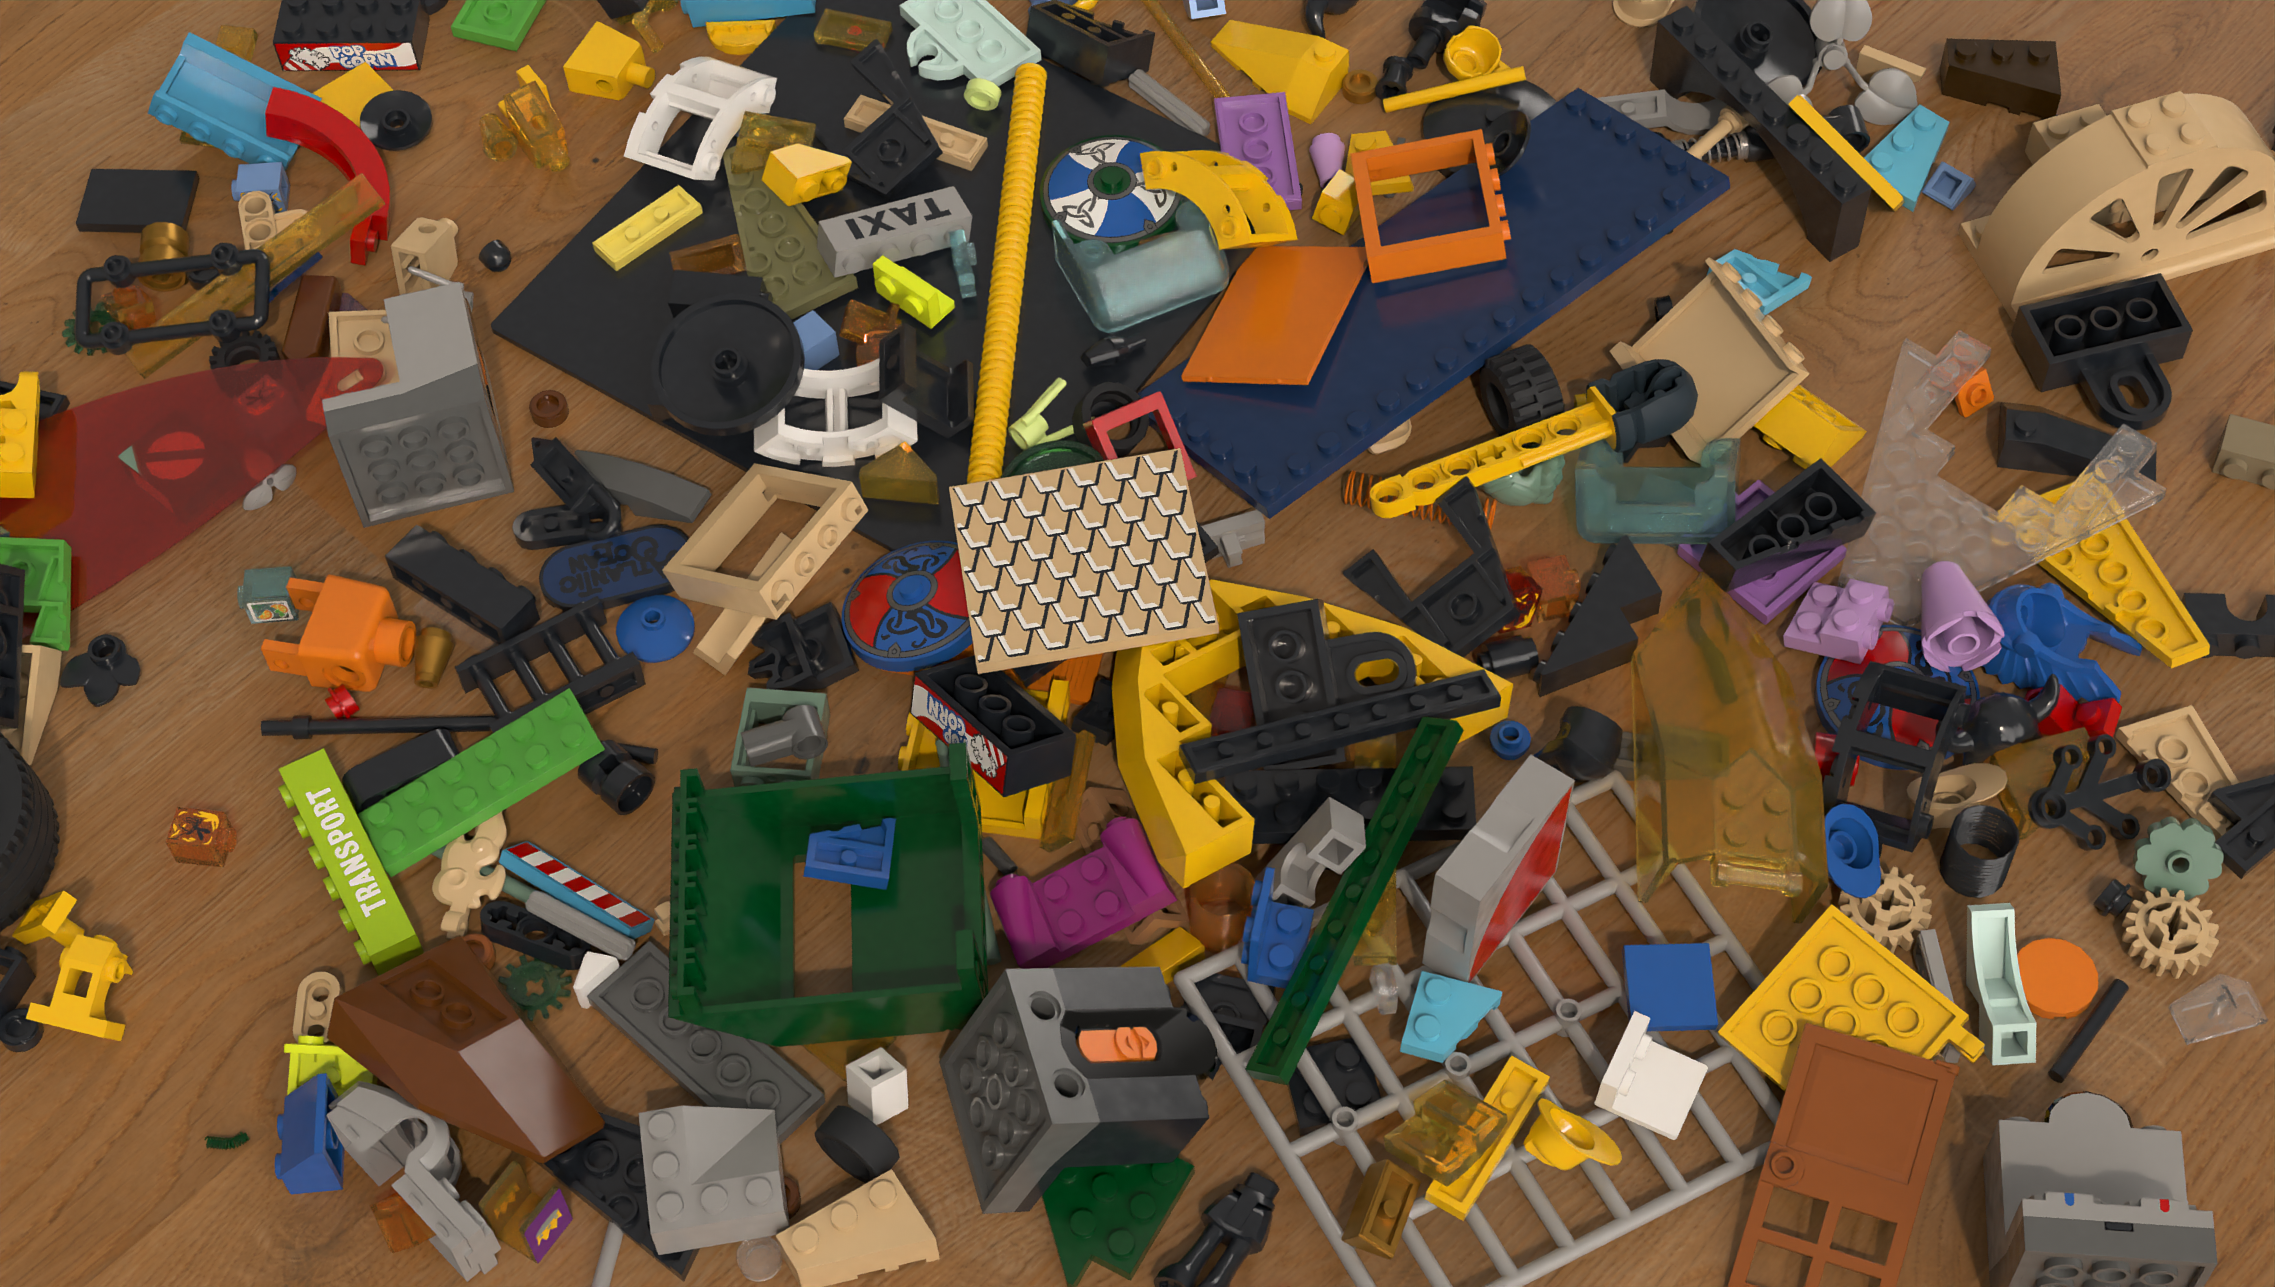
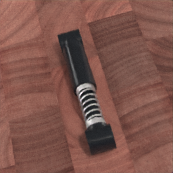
(1750, 146)

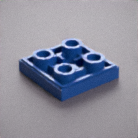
(1671, 985)

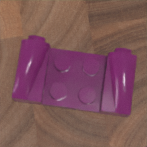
(1084, 899)

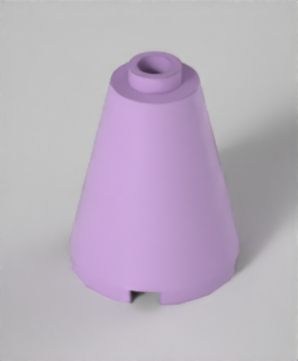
(1956, 620)

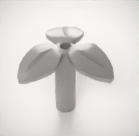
(262, 492)

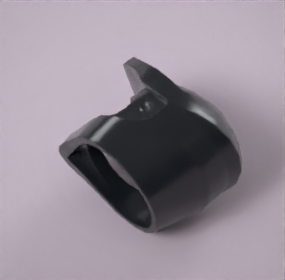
(1584, 746)

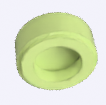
(982, 94)

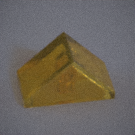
(899, 477)

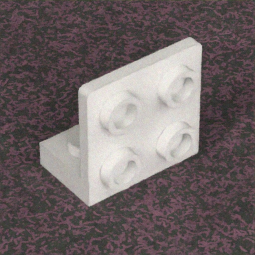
(1650, 1081)

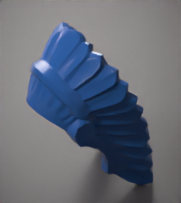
(2046, 637)

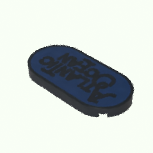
(613, 569)

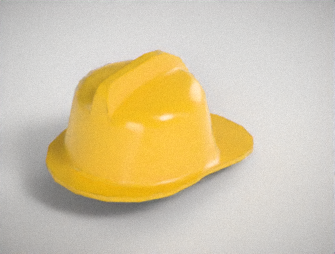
(1568, 1139)

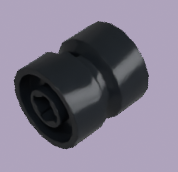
(617, 778)

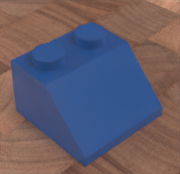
(310, 1147)

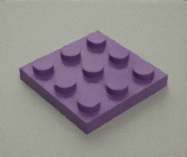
(1774, 592)

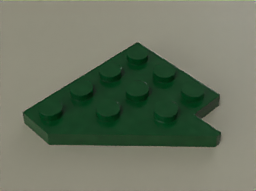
(1111, 1213)

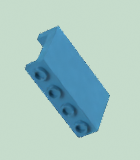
(222, 102)

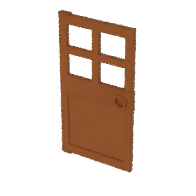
(1855, 1136)

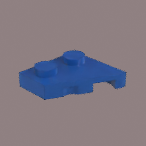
(852, 855)

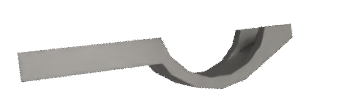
(1660, 109)

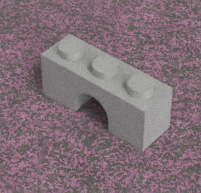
(1329, 840)

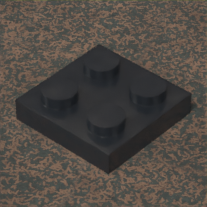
(1345, 1073)

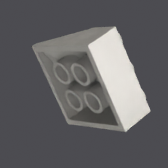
(712, 1176)

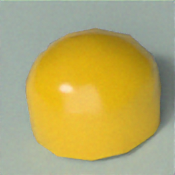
(1472, 53)

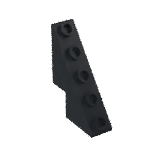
(1600, 626)

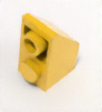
(804, 173)

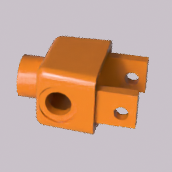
(347, 635)

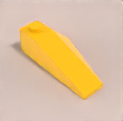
(1287, 62)

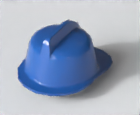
(1852, 851)

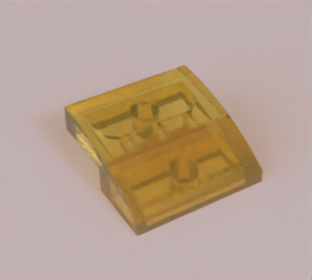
(1446, 1132)

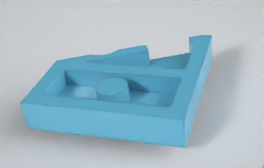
(1764, 279)
(1444, 1015)

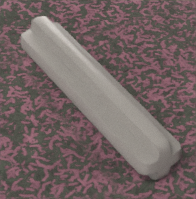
(1168, 103)
(580, 925)

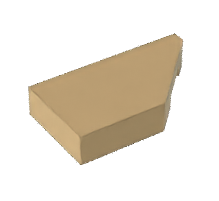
(1873, 60)

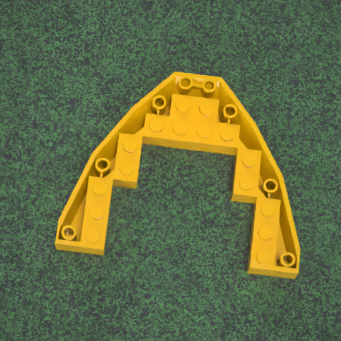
(1200, 824)

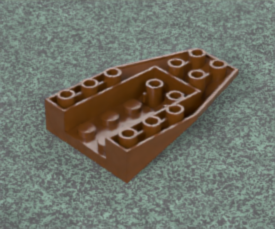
(464, 1052)

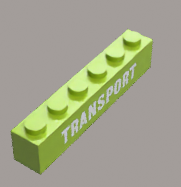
(351, 862)

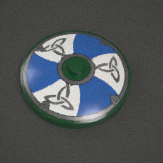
(1103, 195)

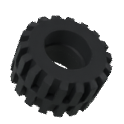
(1519, 390)

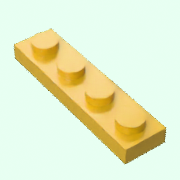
(1514, 1094)

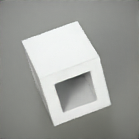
(877, 1086)

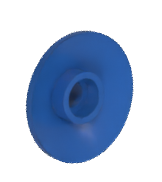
(657, 640)

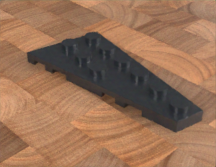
(611, 1179)

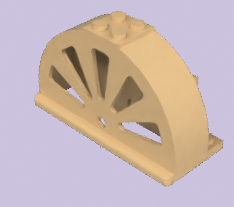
(2121, 170)

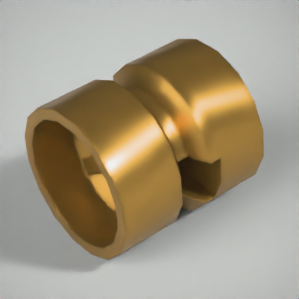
(161, 242)

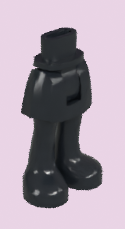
(1237, 1220)

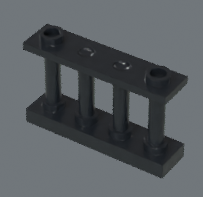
(592, 690)

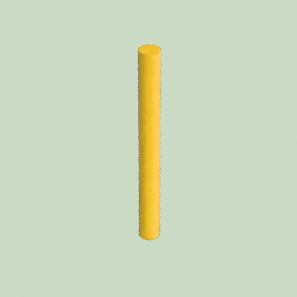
(1454, 89)

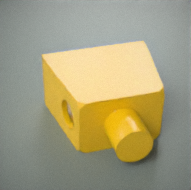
(607, 64)

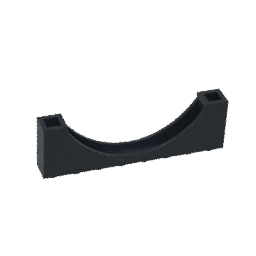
(1825, 186)

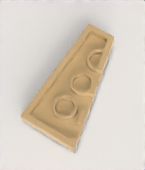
(2192, 757)

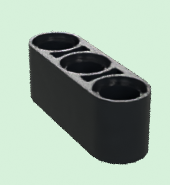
(397, 768)

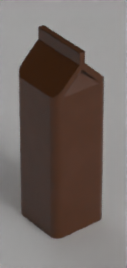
(309, 323)

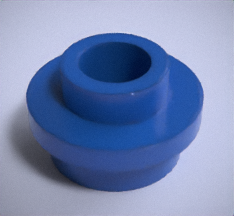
(1510, 749)

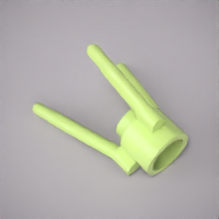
(1031, 427)

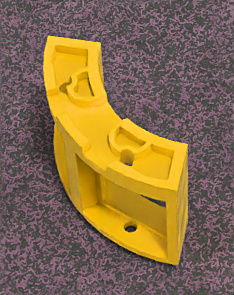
(1215, 187)

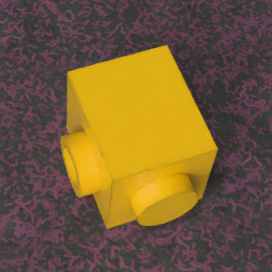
(1338, 203)

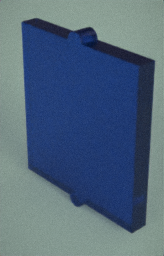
(294, 277)

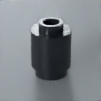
(1509, 656)

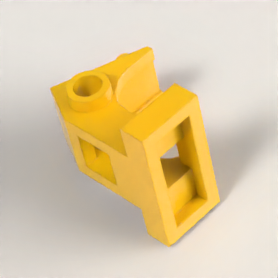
(85, 1015)

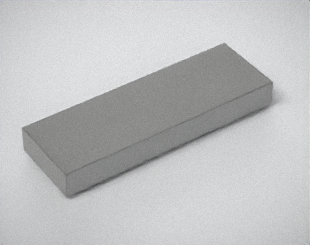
(1932, 968)

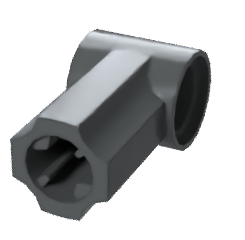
(797, 734)

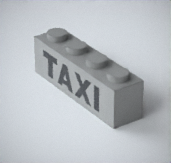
(892, 230)

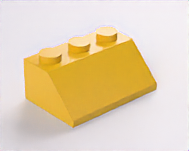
(1809, 429)

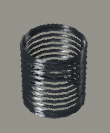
(1968, 829)

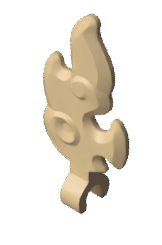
(460, 878)

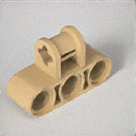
(261, 221)

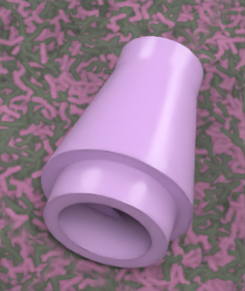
(1327, 156)

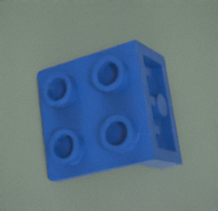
(1274, 936)

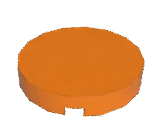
(2057, 978)

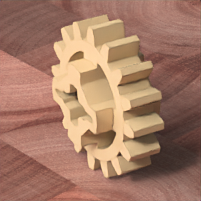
(1891, 914)
(2192, 935)

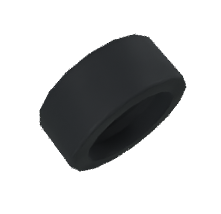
(1116, 394)
(856, 1144)

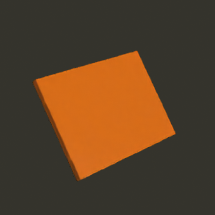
(1277, 315)

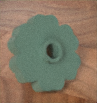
(2178, 857)

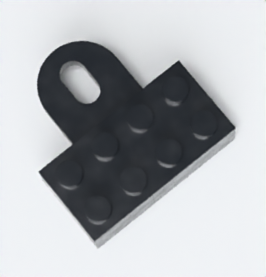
(2105, 342)
(1302, 670)

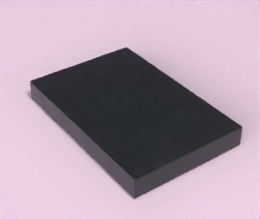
(136, 198)

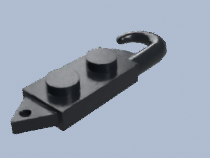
(574, 483)

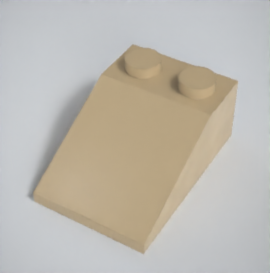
(37, 693)

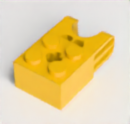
(19, 437)

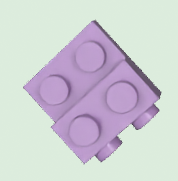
(1840, 620)

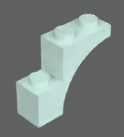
(1996, 984)

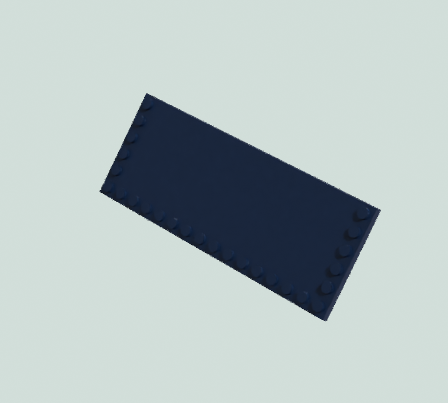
(1576, 211)

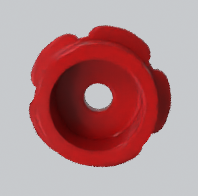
(341, 702)

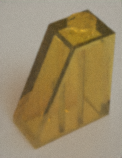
(2031, 768)

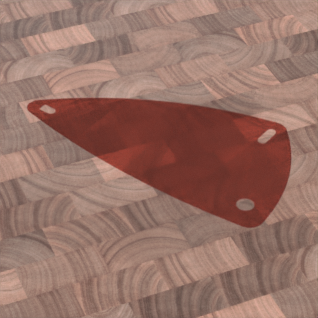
(196, 451)

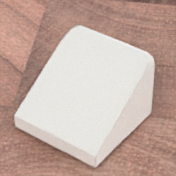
(593, 972)

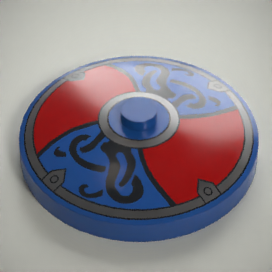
(909, 609)
(1898, 648)

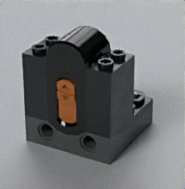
(1074, 1076)

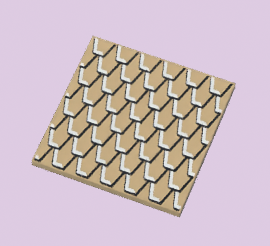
(1081, 561)

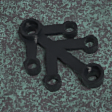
(2090, 793)

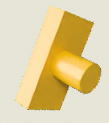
(49, 919)

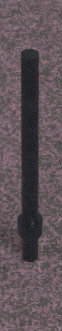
(305, 727)

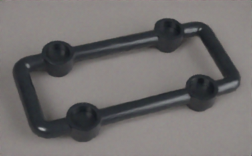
(222, 323)

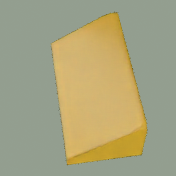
(1171, 953)

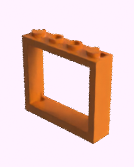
(1441, 251)

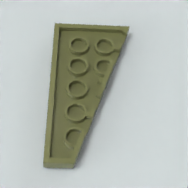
(782, 245)

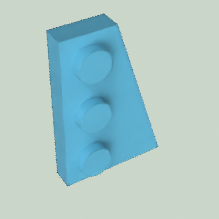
(1909, 152)

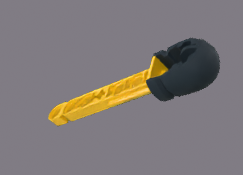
(1654, 403)

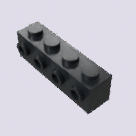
(462, 585)

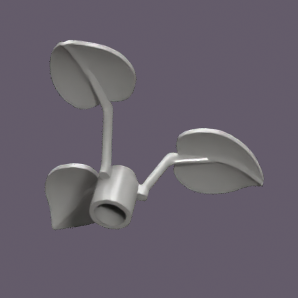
(1890, 91)

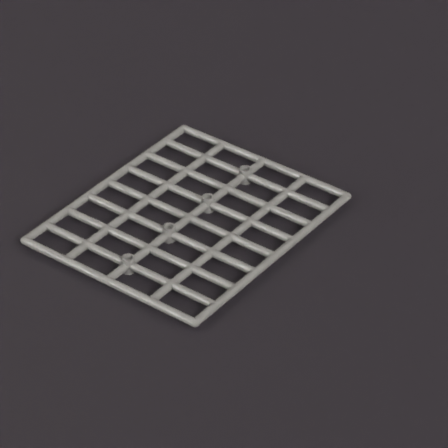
(1459, 1066)

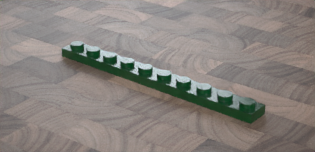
(1354, 902)

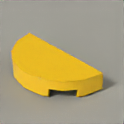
(739, 36)

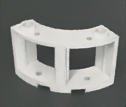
(706, 90)
(838, 444)

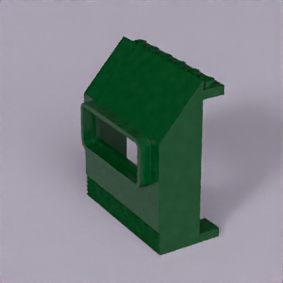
(913, 945)

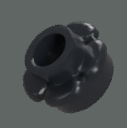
(2114, 898)

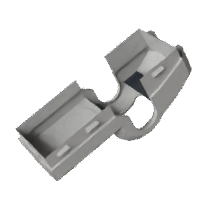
(385, 1136)

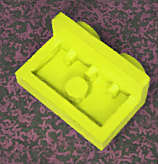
(911, 292)
(313, 1058)

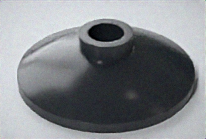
(393, 110)
(1509, 139)

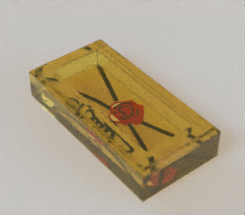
(851, 30)

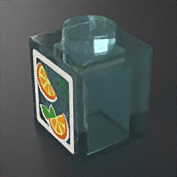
(266, 595)

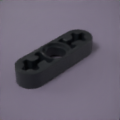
(510, 923)

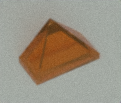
(715, 256)

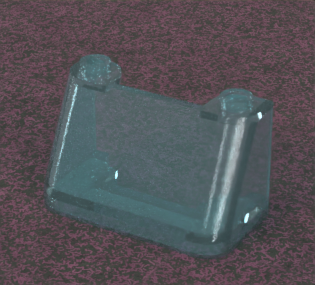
(1656, 502)

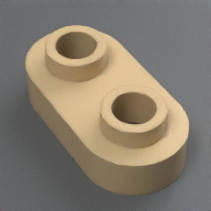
(313, 1015)

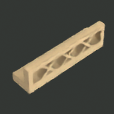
(734, 628)

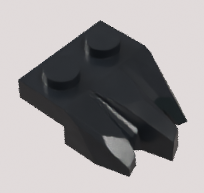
(803, 651)
(1234, 1010)

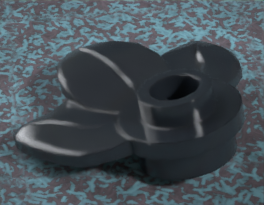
(101, 674)

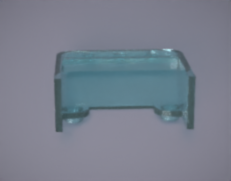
(1146, 278)

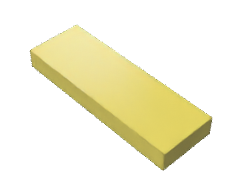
(647, 228)

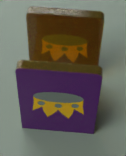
(512, 1201)

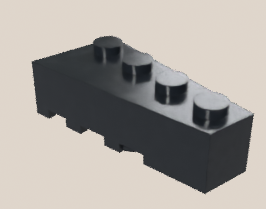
(1790, 526)

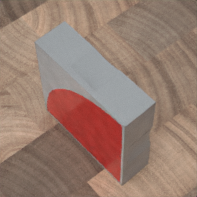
(1497, 871)

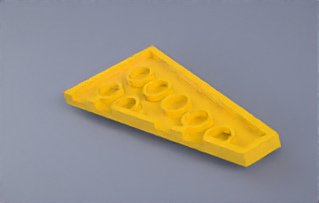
(2129, 589)

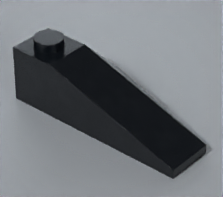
(2050, 442)

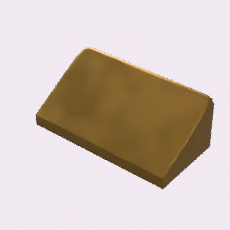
(1381, 1209)

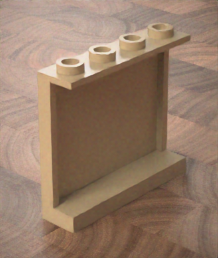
(1730, 353)

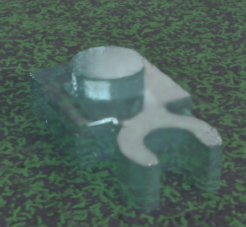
(963, 257)

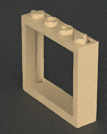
(695, 564)

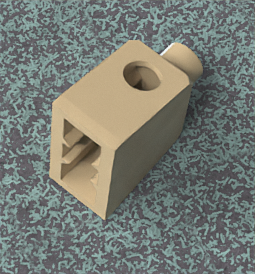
(428, 247)

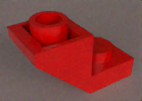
(2096, 716)

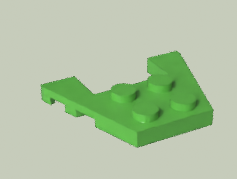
(46, 585)

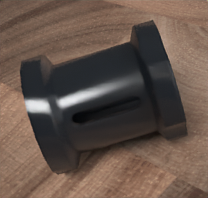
(1396, 74)

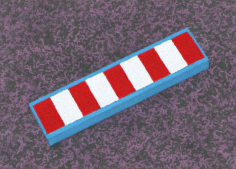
(575, 889)

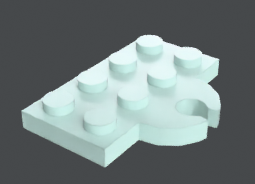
(966, 40)

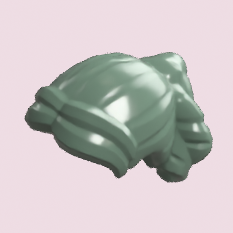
(1528, 485)

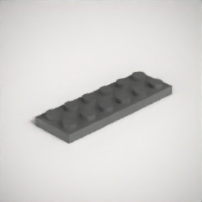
(705, 1062)

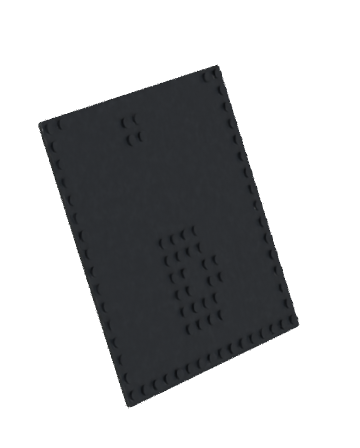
(608, 321)

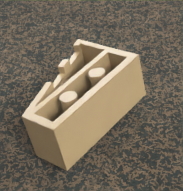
(858, 1235)

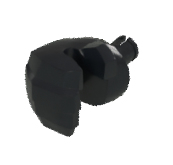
(1437, 23)

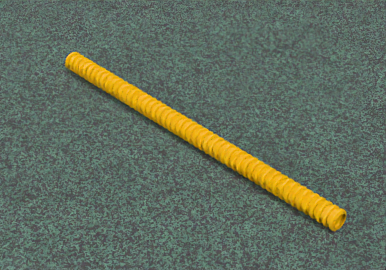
(1007, 275)

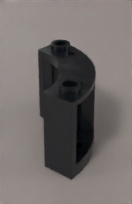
(1908, 693)

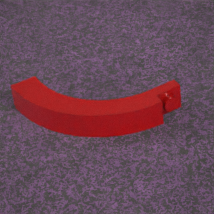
(341, 142)

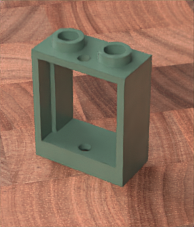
(769, 707)

